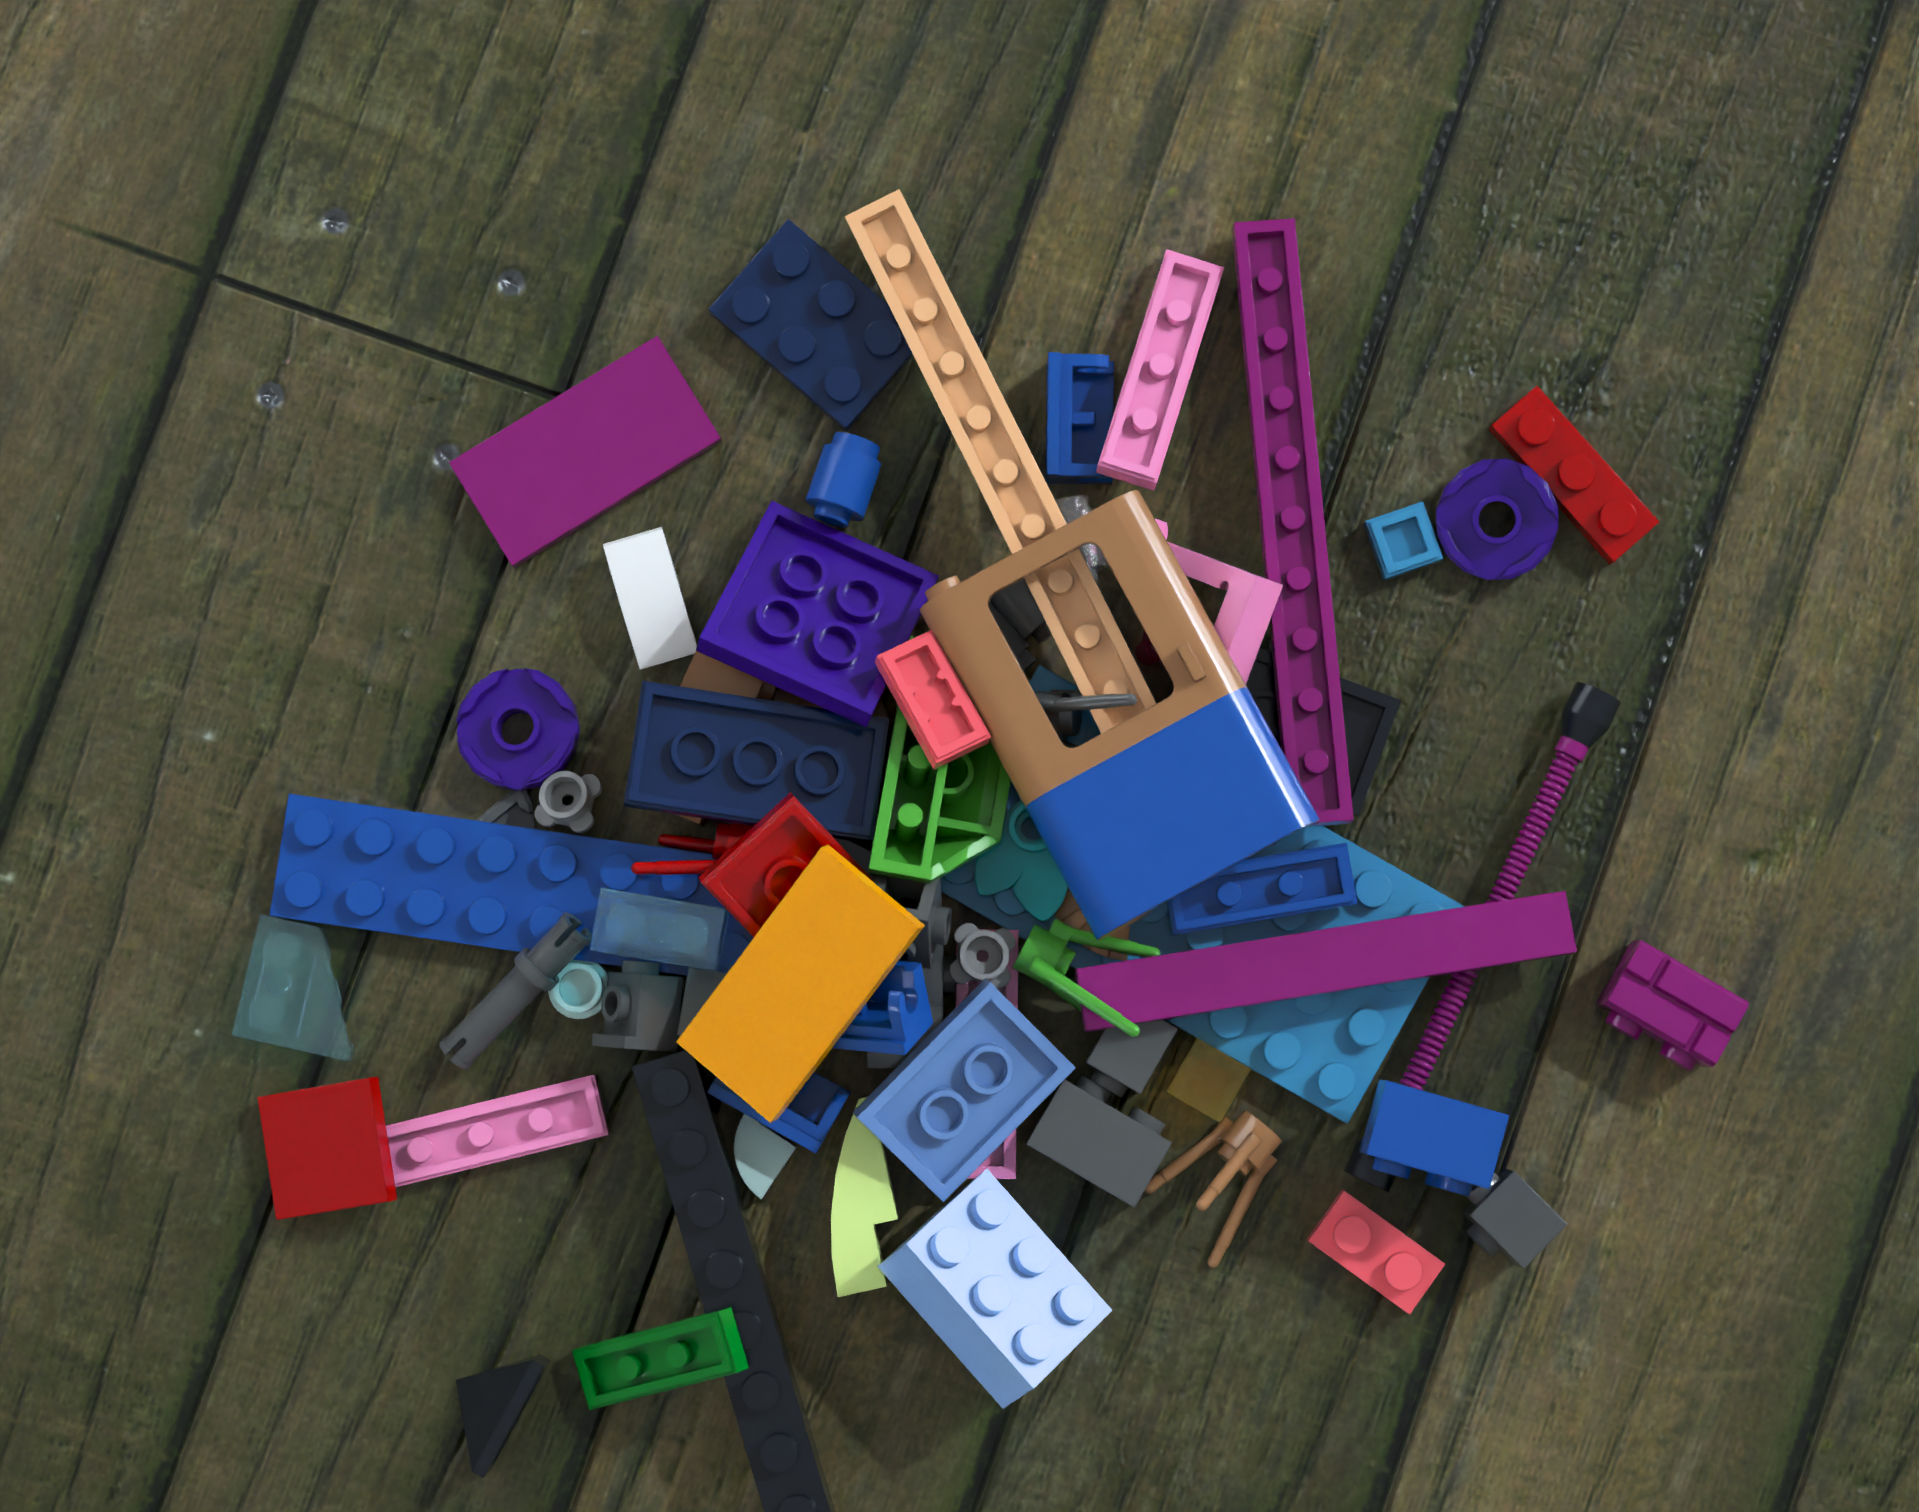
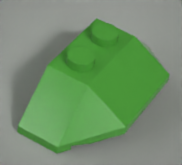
(937, 816)

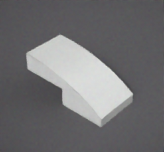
(650, 598)

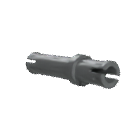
(534, 971)

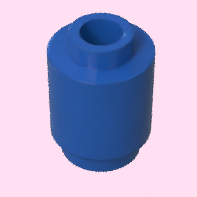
(844, 479)

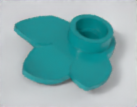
(1022, 865)

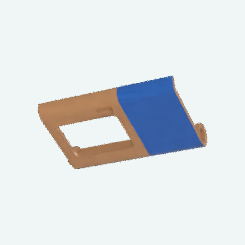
(1159, 793)

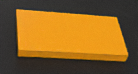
(800, 983)

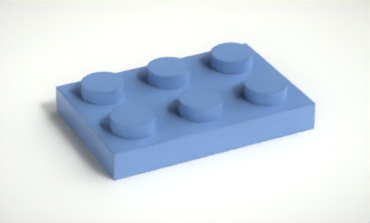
(964, 1090)

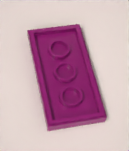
(585, 452)

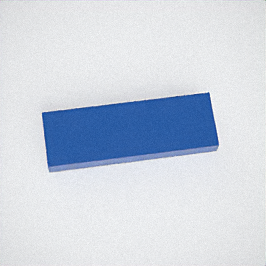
(1267, 890)

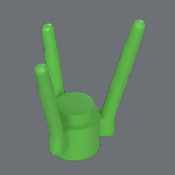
(1048, 959)

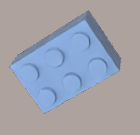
(995, 1289)

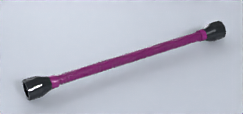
(1584, 721)

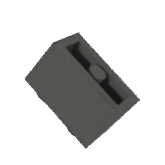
(1099, 1141)

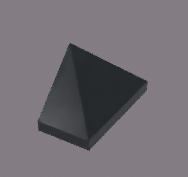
(492, 1406)

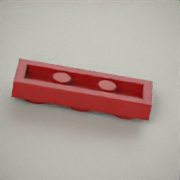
(1577, 475)

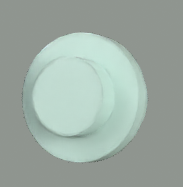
(579, 989)

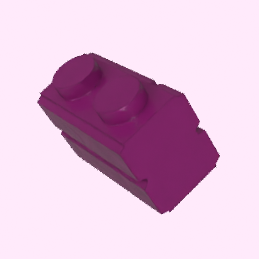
(1671, 1005)

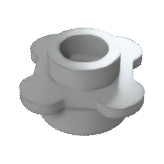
(564, 784)
(997, 946)

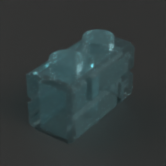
(659, 929)

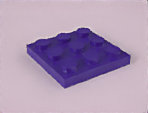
(815, 612)

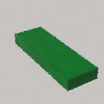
(660, 1358)

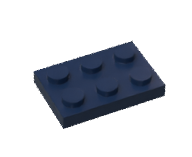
(814, 325)

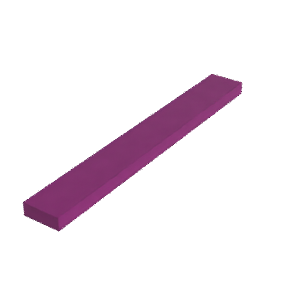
(1330, 960)

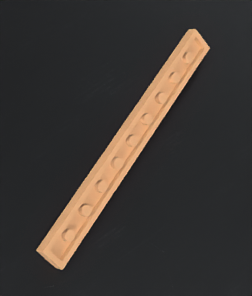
(996, 452)

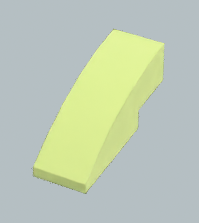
(860, 1200)

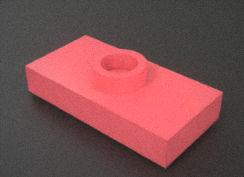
(932, 699)

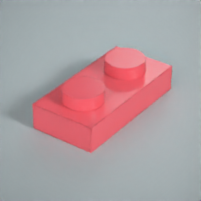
(1375, 1251)

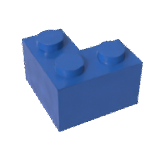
(1433, 1134)

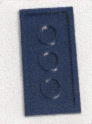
(745, 754)

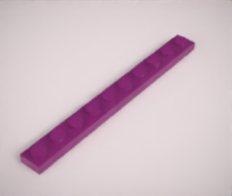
(1292, 513)

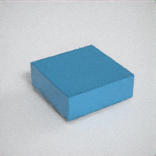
(1403, 541)

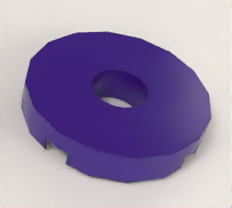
(1497, 556)
(498, 698)

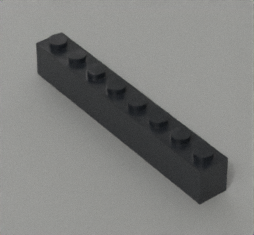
(732, 1276)

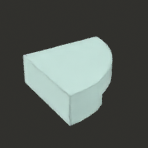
(760, 1154)

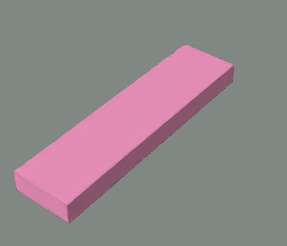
(1159, 370)
(496, 1130)

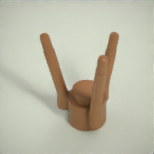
(1245, 1146)

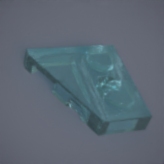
(292, 991)

